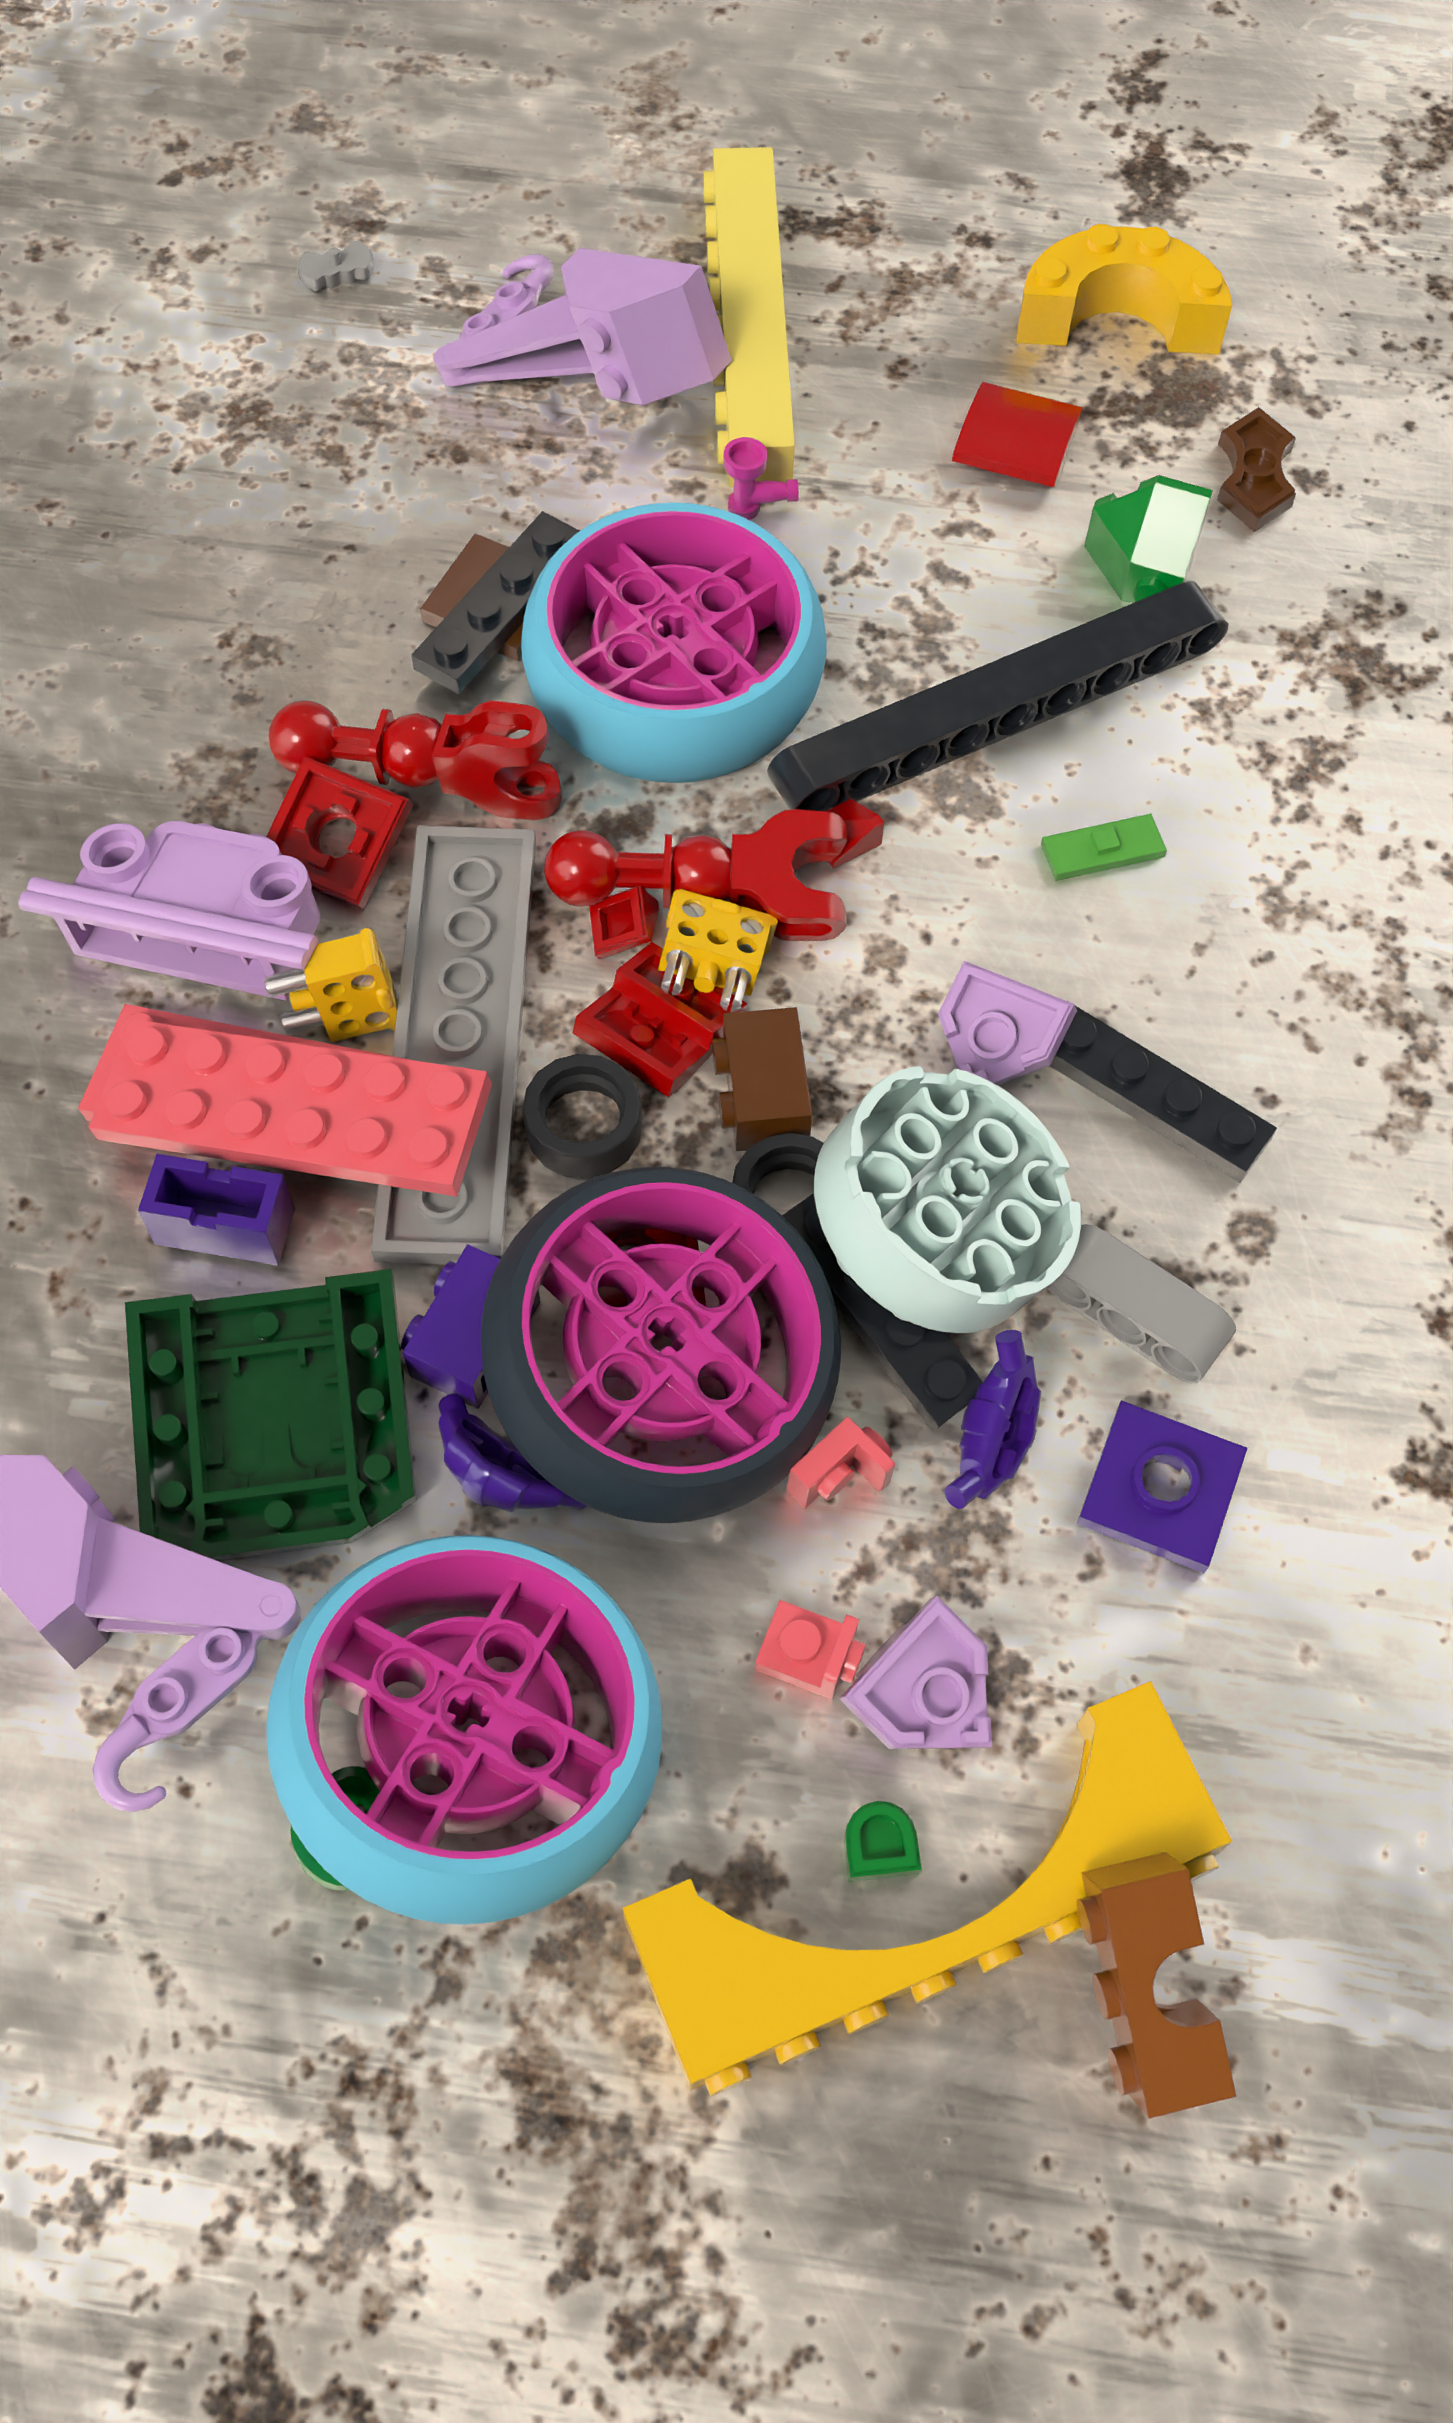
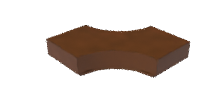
(1258, 486)

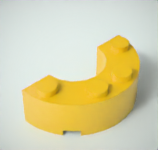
(1128, 274)

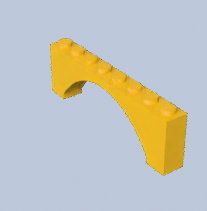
(749, 1994)

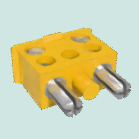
(714, 945)
(341, 988)

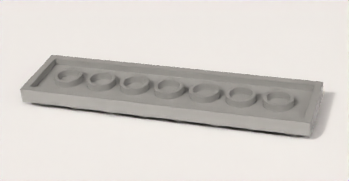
(465, 1011)

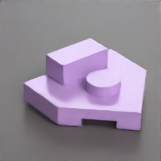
(1002, 1025)
(926, 1685)

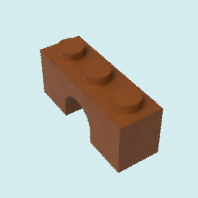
(1164, 2053)

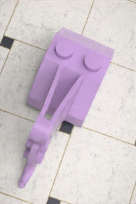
(624, 317)
(90, 1577)

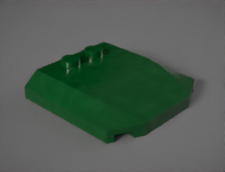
(270, 1417)

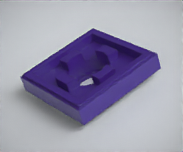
(1125, 1510)

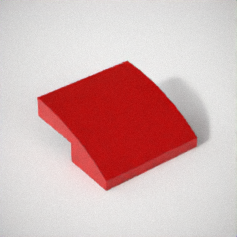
(1017, 434)
(654, 1032)

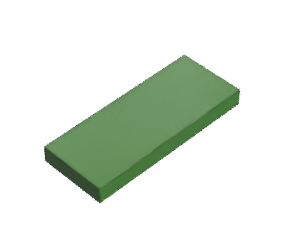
(1103, 847)

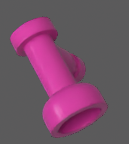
(746, 461)

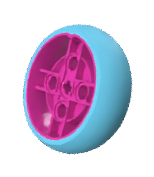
(673, 642)
(351, 1660)

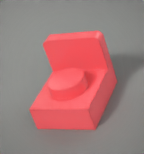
(827, 1466)
(810, 1649)

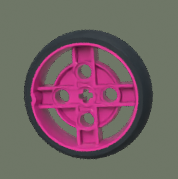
(573, 1258)

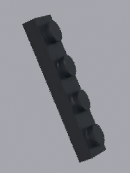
(491, 608)
(1162, 1096)
(916, 1358)

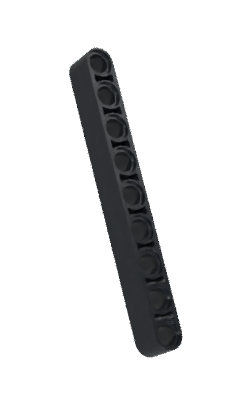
(998, 700)

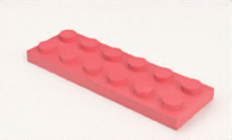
(293, 1106)

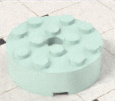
(946, 1200)

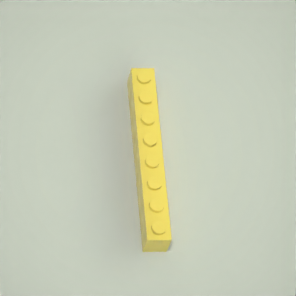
(749, 305)

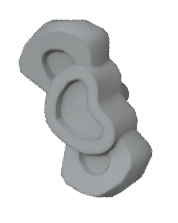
(336, 266)

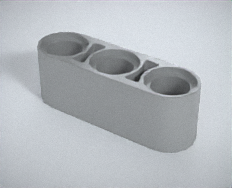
(1143, 1306)

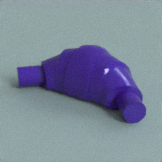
(997, 1424)
(490, 1464)

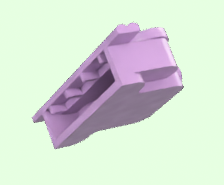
(185, 904)

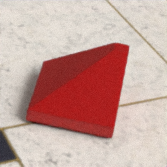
(863, 830)
(623, 921)

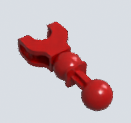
(464, 753)
(752, 874)

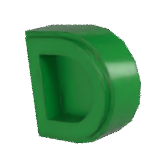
(881, 1843)

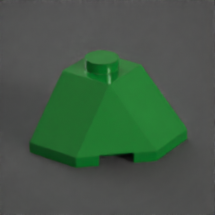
(1147, 536)

